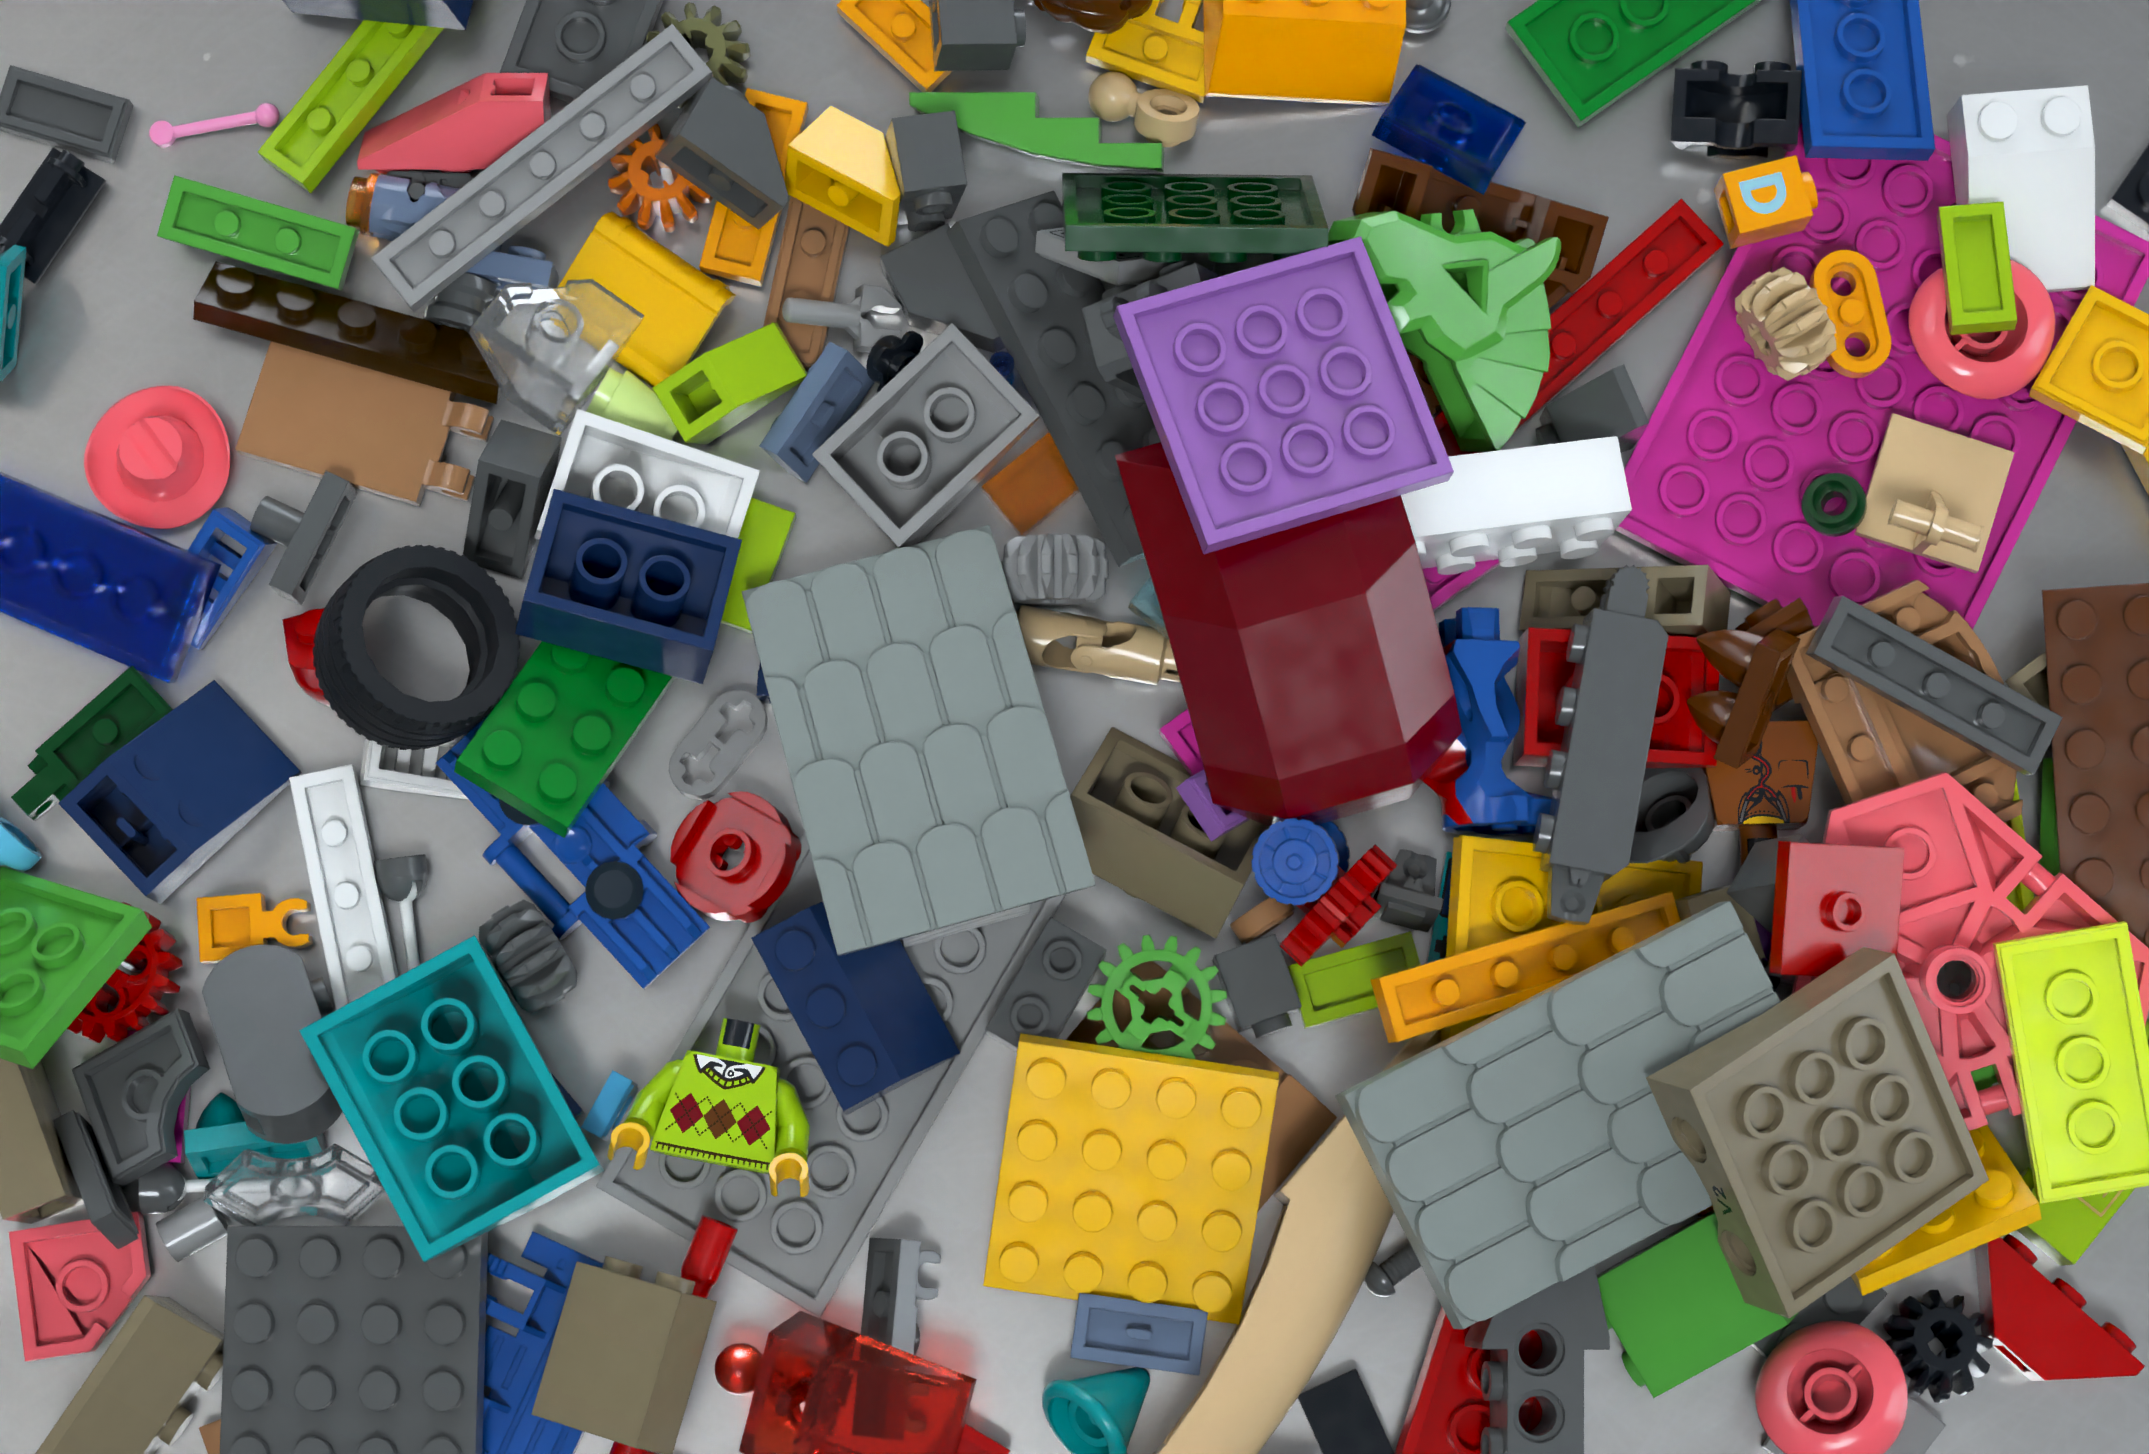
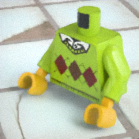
(722, 1112)

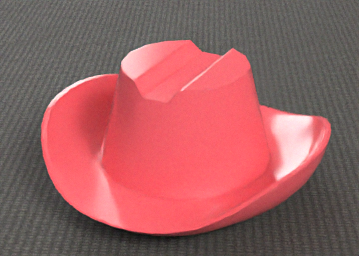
(1986, 362)
(158, 457)
(1832, 1391)

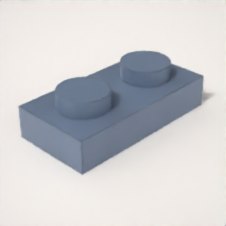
(817, 410)
(1139, 1334)

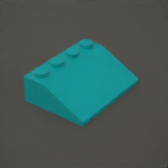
(451, 1100)

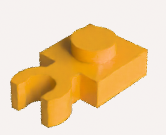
(242, 921)

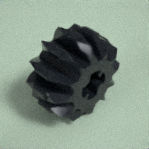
(1955, 1364)

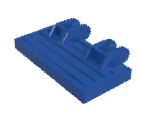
(518, 1362)

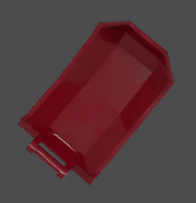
(1299, 654)

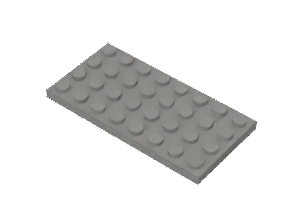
(853, 1159)

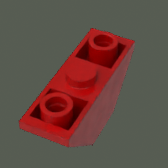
(2042, 1322)

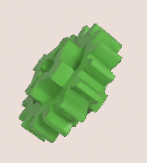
(1174, 980)

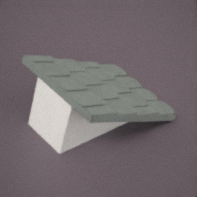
(917, 742)
(1537, 1130)

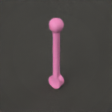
(165, 134)

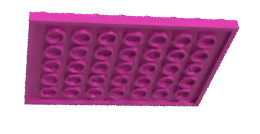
(1738, 447)

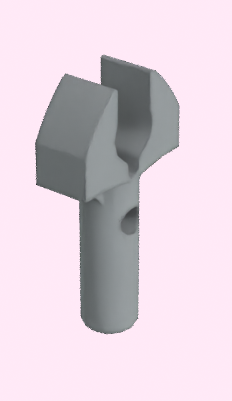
(846, 315)

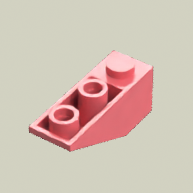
(461, 127)

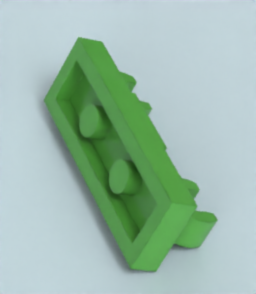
(258, 233)

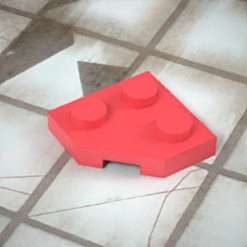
(73, 1285)

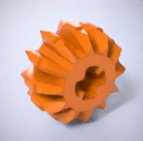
(638, 190)

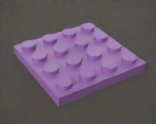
(1282, 394)

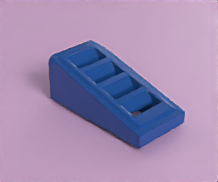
(244, 567)

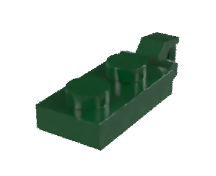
(88, 739)

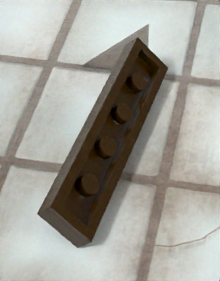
(345, 330)

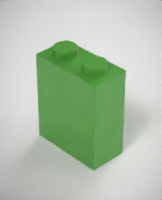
(1680, 1308)

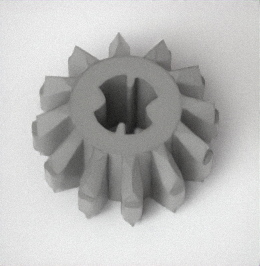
(1055, 569)

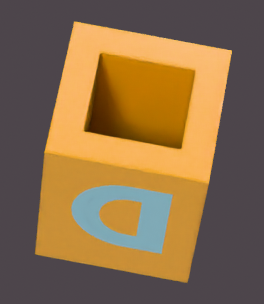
(1765, 201)

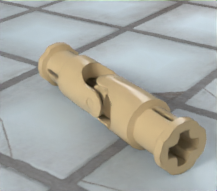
(1101, 647)

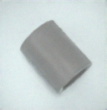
(191, 1229)

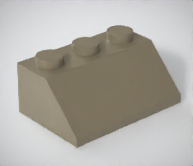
(1151, 842)
(141, 1384)

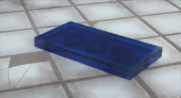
(99, 580)

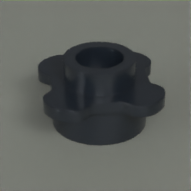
(891, 356)

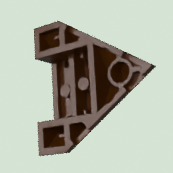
(1418, 189)

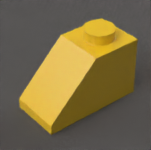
(846, 174)

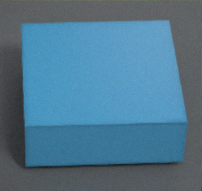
(610, 1106)

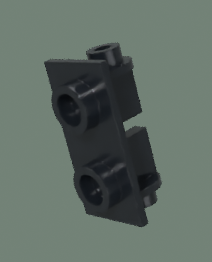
(49, 210)

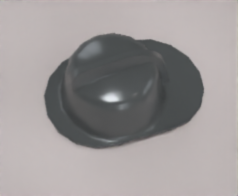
(1672, 815)

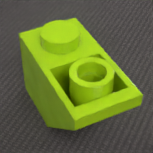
(730, 384)

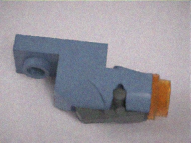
(396, 201)

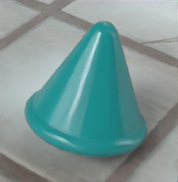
(1097, 1410)

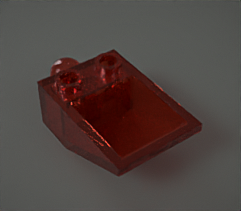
(853, 1389)

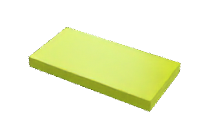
(2078, 1059)

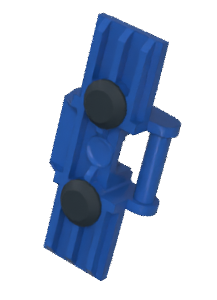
(624, 897)

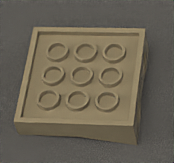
(1820, 1132)

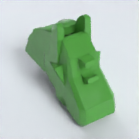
(1467, 311)

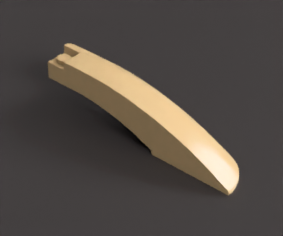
(1306, 1285)

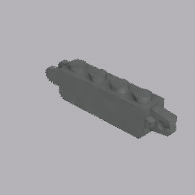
(1602, 747)

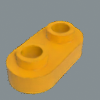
(1855, 315)

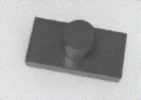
(304, 534)

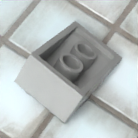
(927, 438)

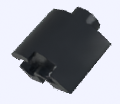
(1736, 112)

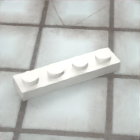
(344, 882)

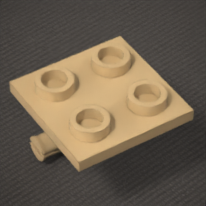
(1934, 493)

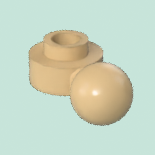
(1157, 113)

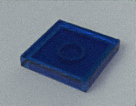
(1449, 128)

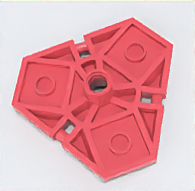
(1953, 909)

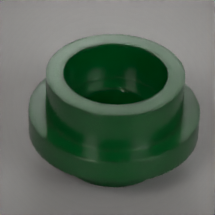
(1829, 487)

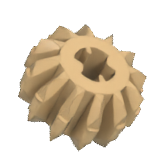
(1785, 323)

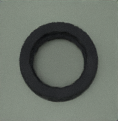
(458, 592)

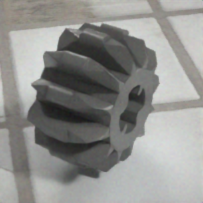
(527, 956)

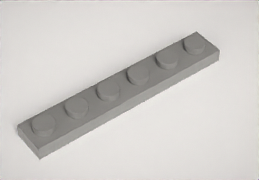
(542, 168)

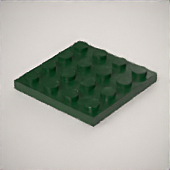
(1191, 215)

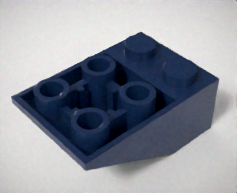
(180, 791)

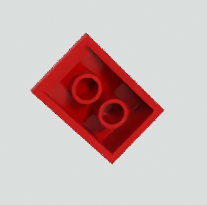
(1675, 735)

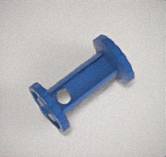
(1299, 859)

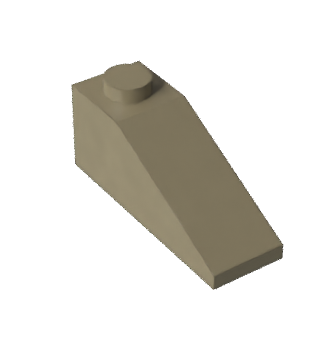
(1682, 598)

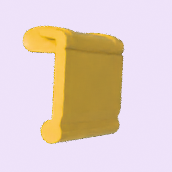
(669, 292)

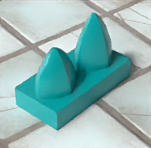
(224, 1135)

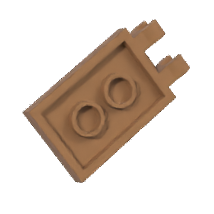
(358, 426)

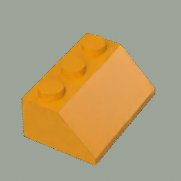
(1303, 49)

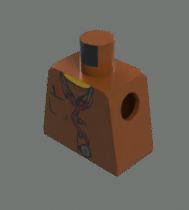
(1767, 790)

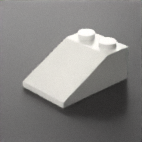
(2040, 161)
(652, 476)

